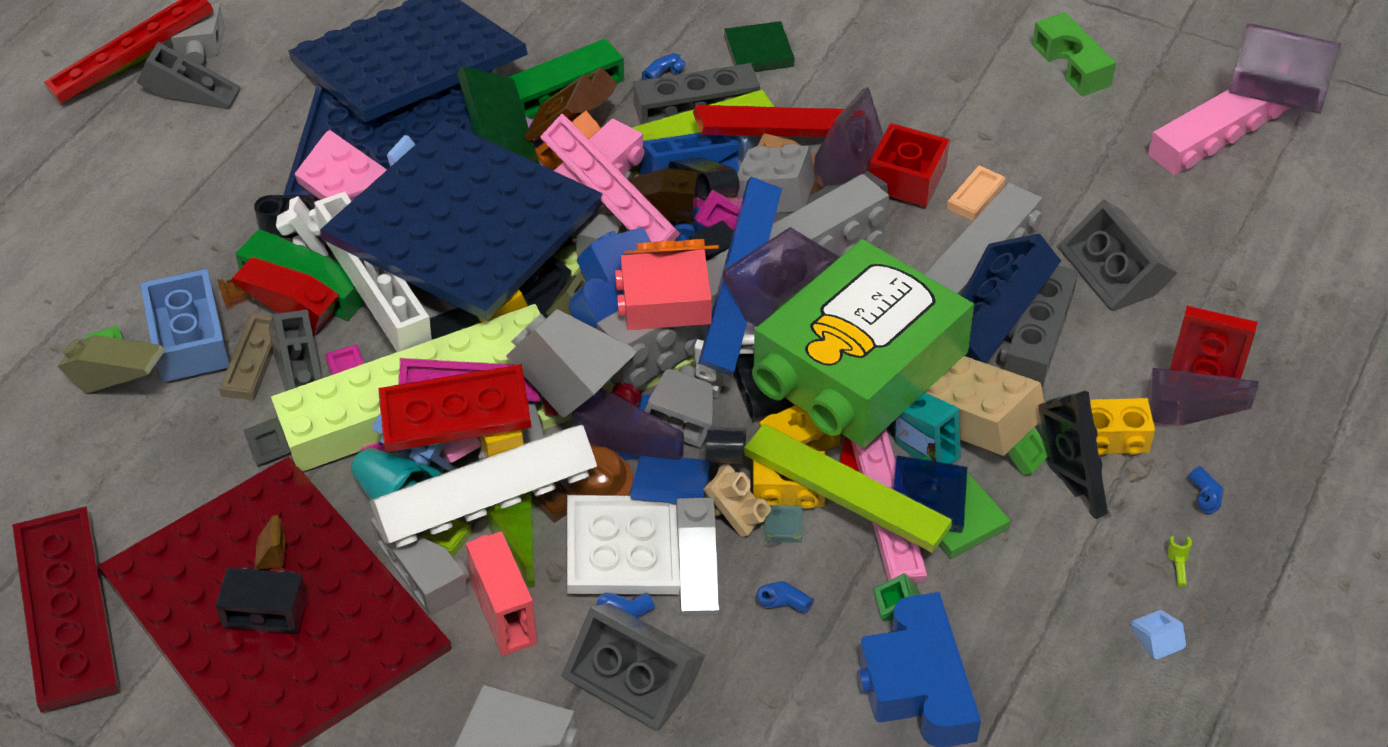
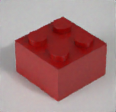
(910, 163)

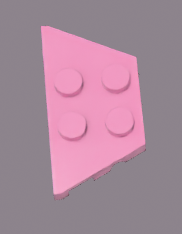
(337, 168)

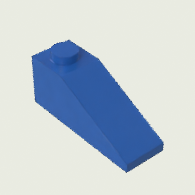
(661, 151)

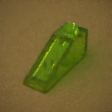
(517, 528)

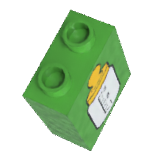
(861, 343)

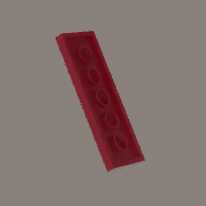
(64, 609)

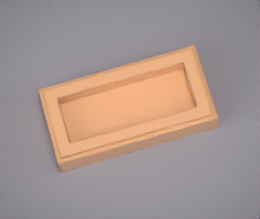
(976, 193)

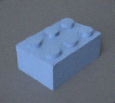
(186, 324)

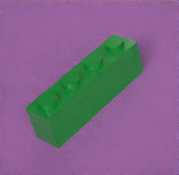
(550, 77)
(299, 258)

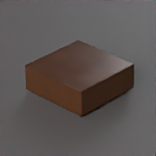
(555, 501)

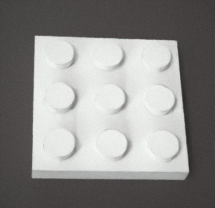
(621, 546)

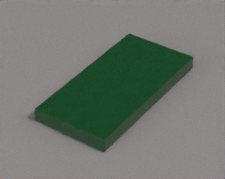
(496, 110)

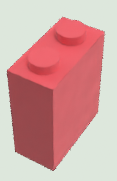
(664, 289)
(501, 593)

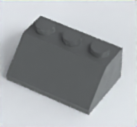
(1116, 257)
(632, 665)

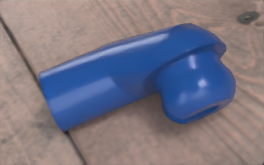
(661, 64)
(784, 594)
(635, 607)

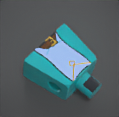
(930, 429)

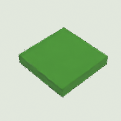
(981, 521)

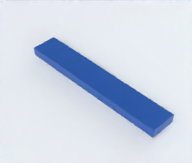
(751, 231)

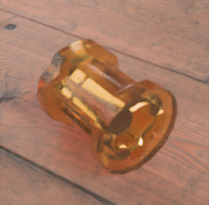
(231, 292)

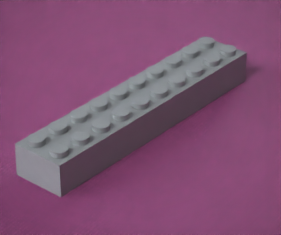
(833, 221)

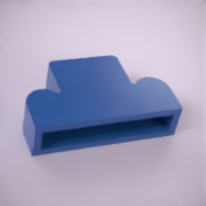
(598, 264)
(920, 673)

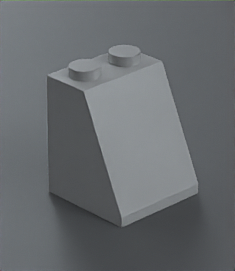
(567, 359)
(517, 721)

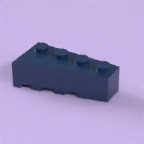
(1004, 287)

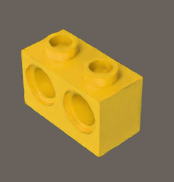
(1123, 425)

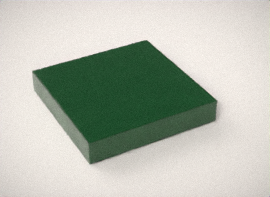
(761, 45)

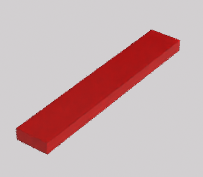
(126, 48)
(767, 120)

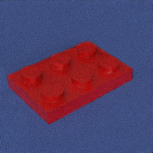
(1213, 343)

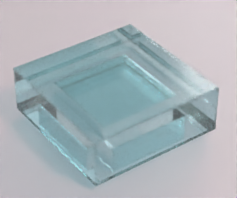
(784, 524)

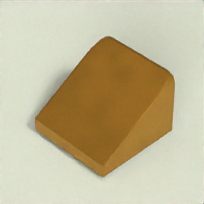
(271, 545)

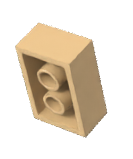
(992, 403)

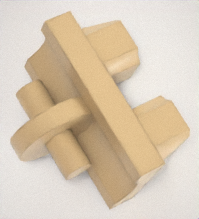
(736, 501)

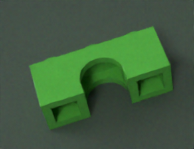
(1088, 64)

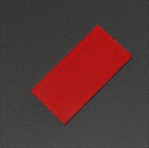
(454, 408)

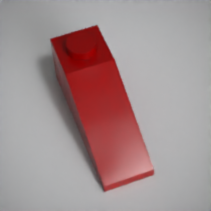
(287, 290)

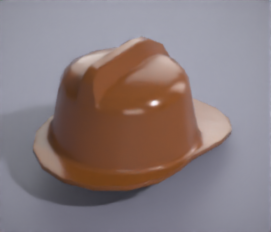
(609, 478)

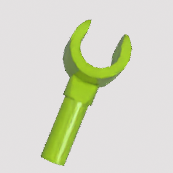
(1179, 555)

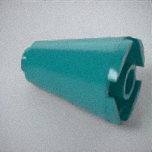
(385, 473)

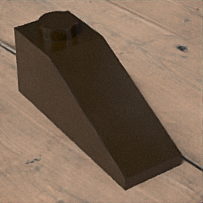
(669, 191)

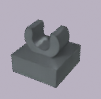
(266, 441)

